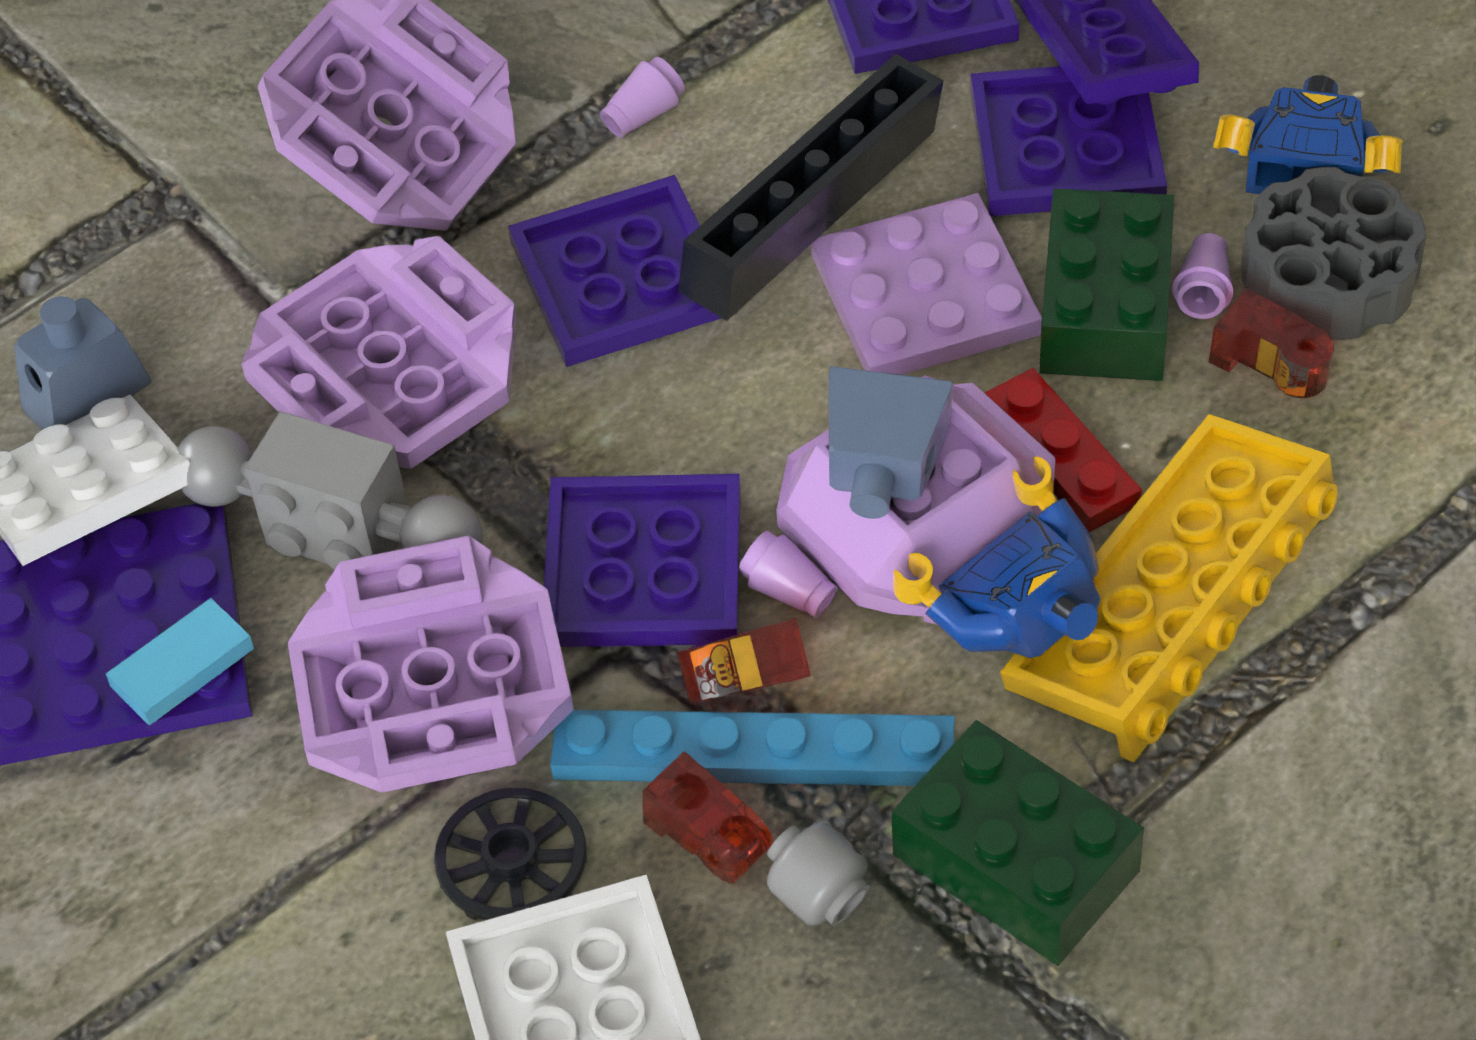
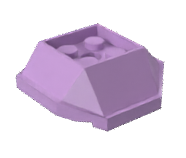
(420, 74)
(389, 348)
(958, 515)
(416, 620)

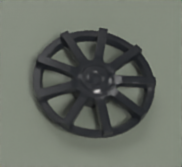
(509, 853)

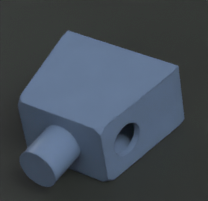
(74, 363)
(884, 435)

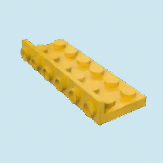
(1182, 579)

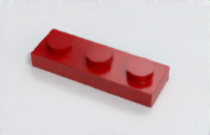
(1084, 469)

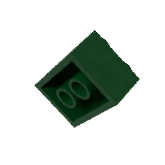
(1107, 284)
(1017, 841)

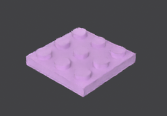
(926, 287)

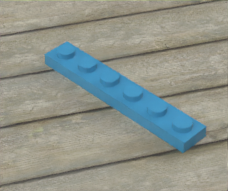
(752, 746)

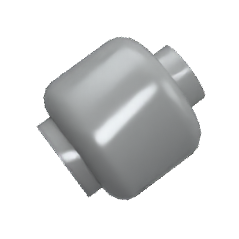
(817, 874)

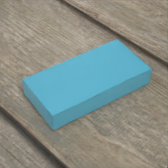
(179, 661)

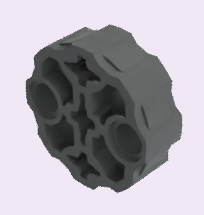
(1334, 250)

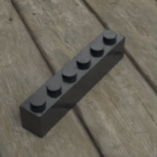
(809, 187)

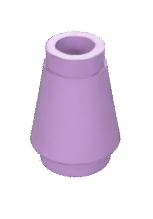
(643, 97)
(1204, 279)
(786, 574)

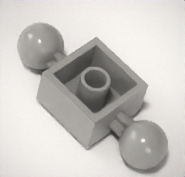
(320, 490)

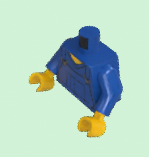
(1307, 132)
(1022, 586)

